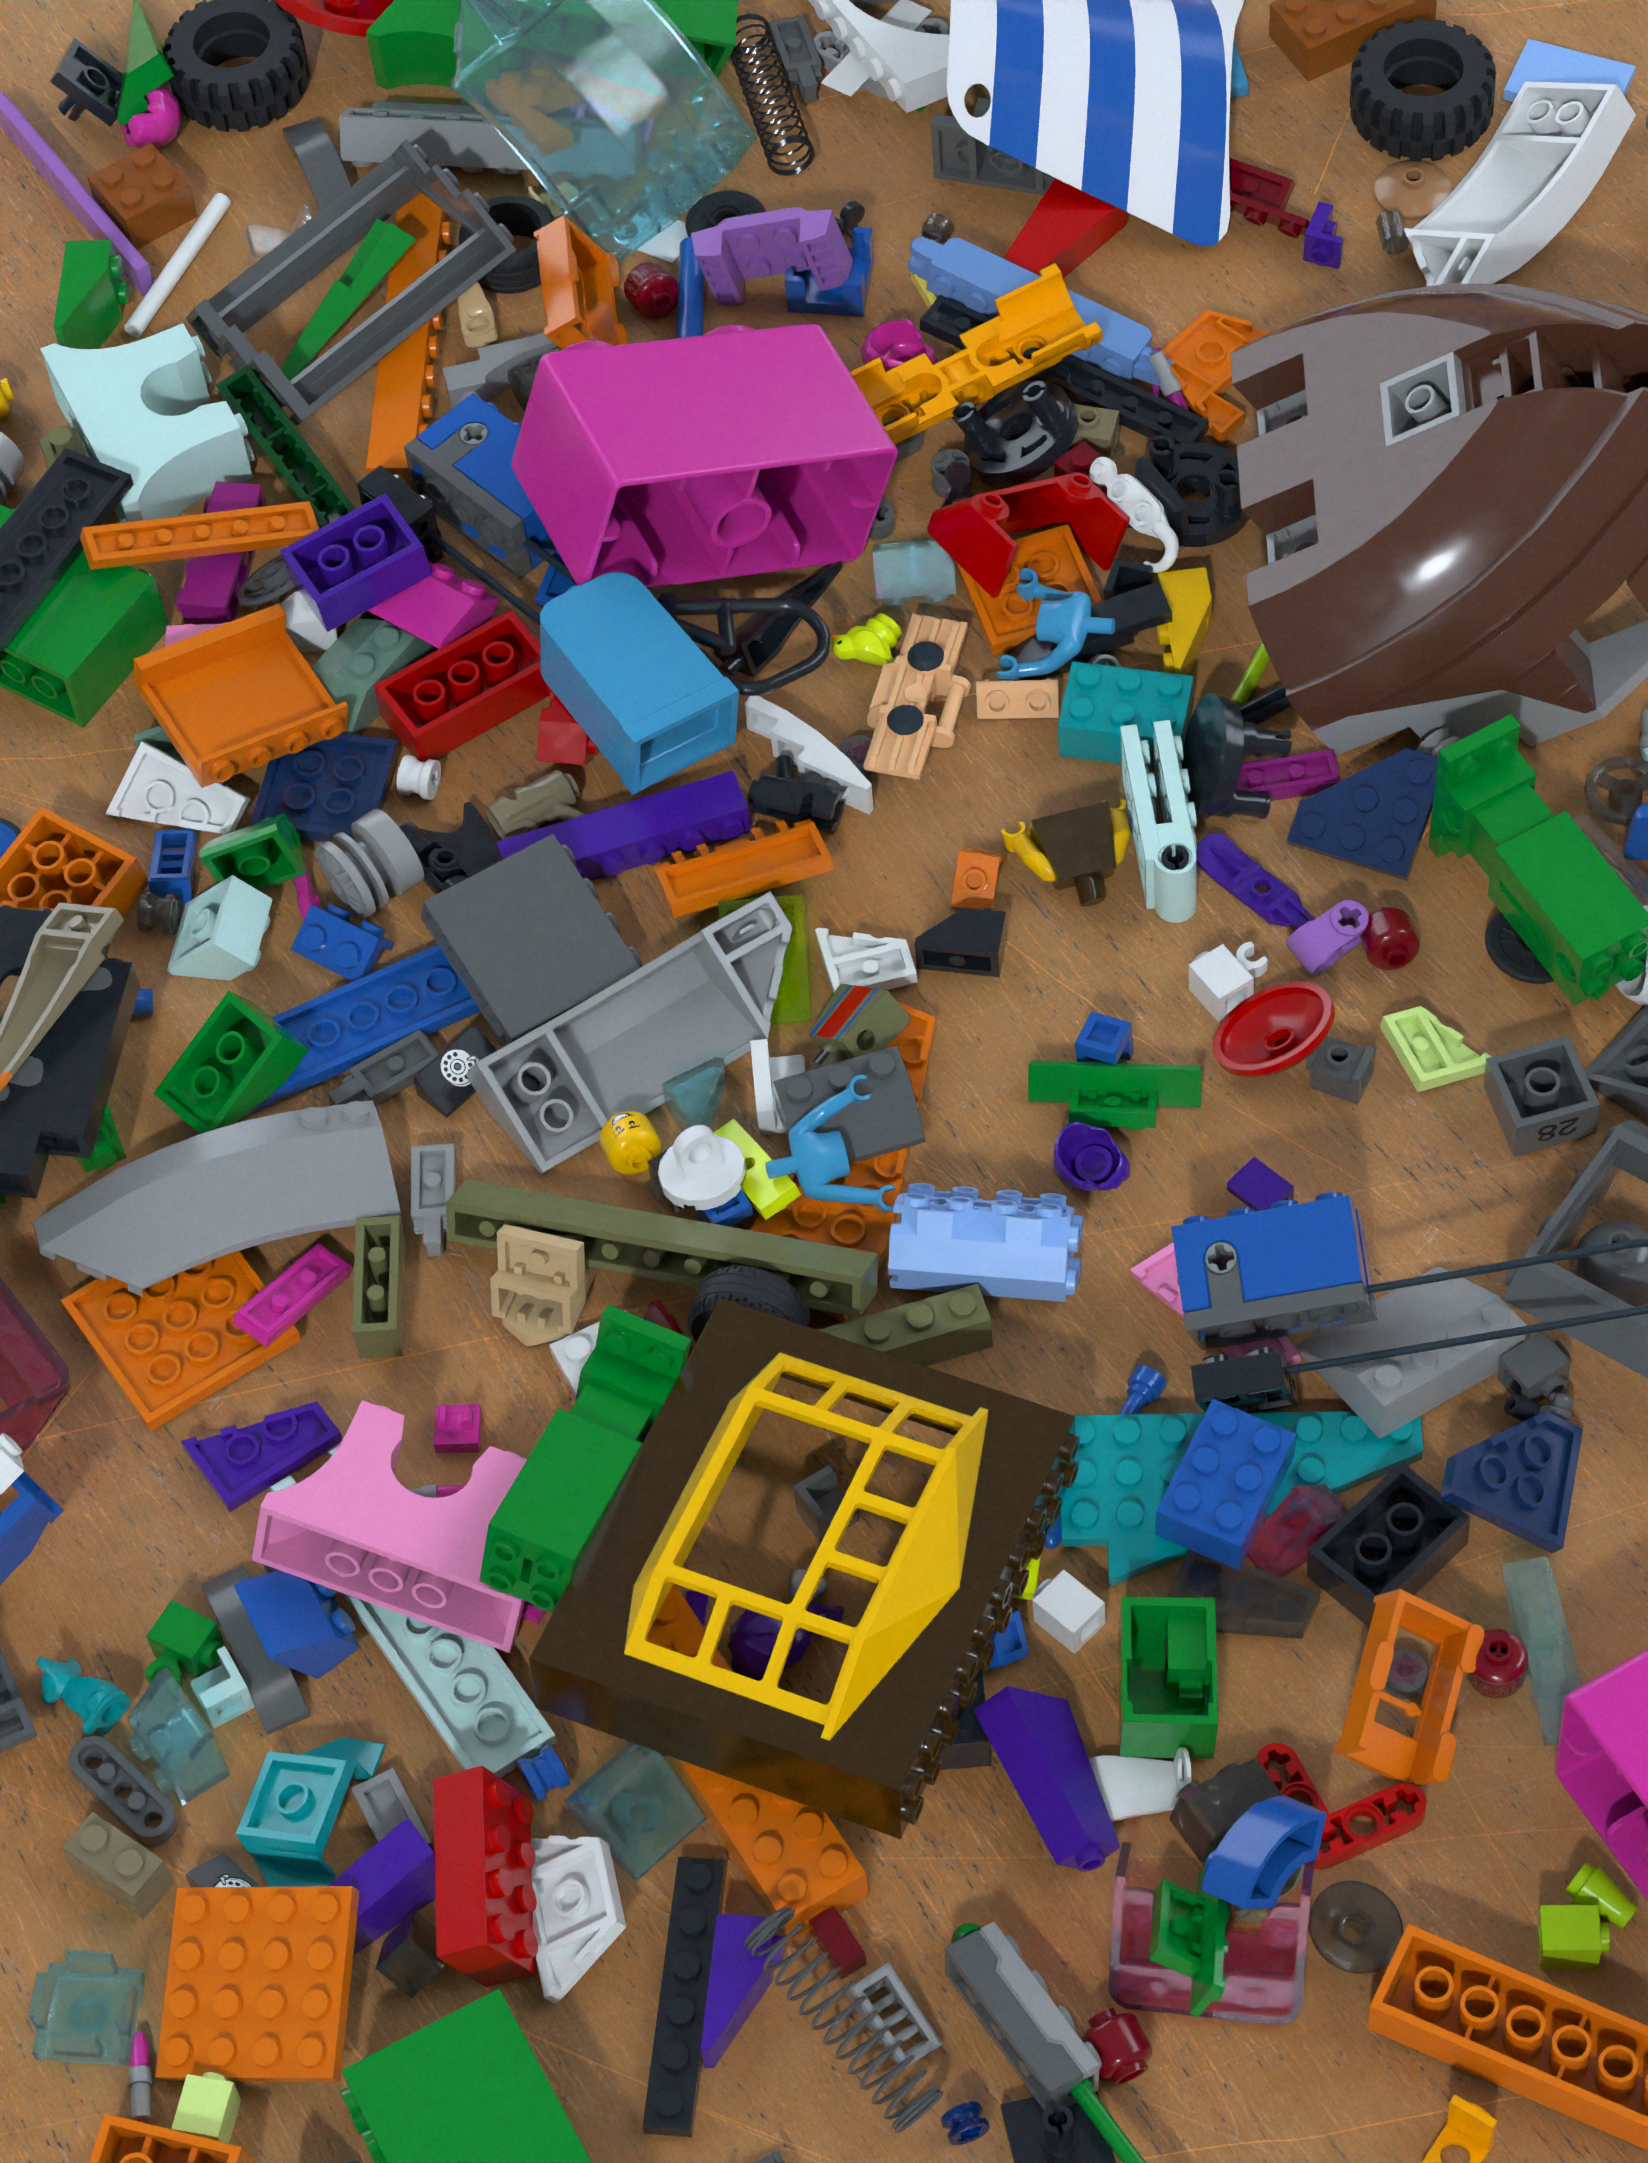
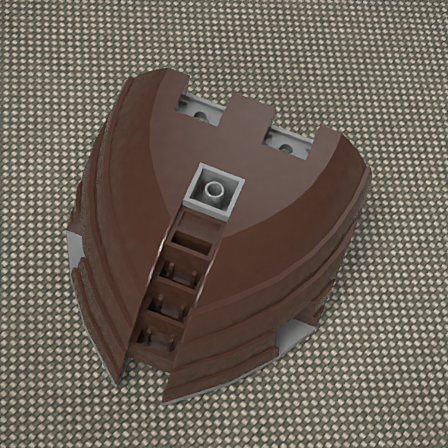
(1447, 508)

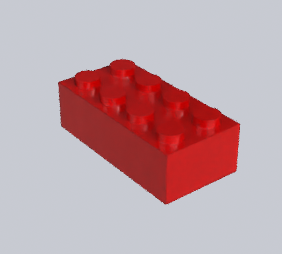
(463, 688)
(484, 1876)

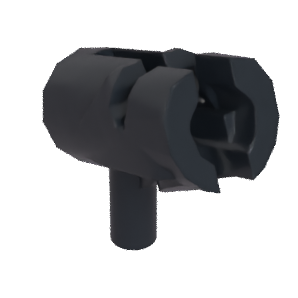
(796, 799)

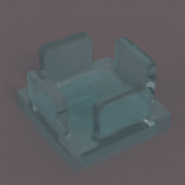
(86, 2009)

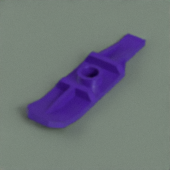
(1241, 876)

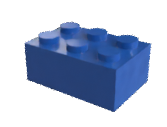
(1225, 1484)

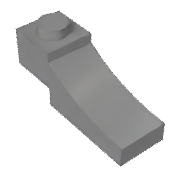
(489, 374)

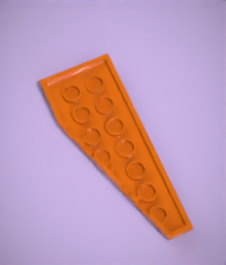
(861, 1224)

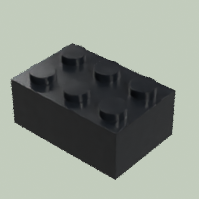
(1387, 1543)

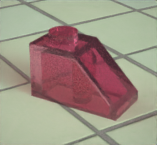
(1294, 1528)

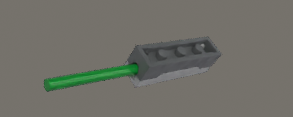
(1029, 2027)

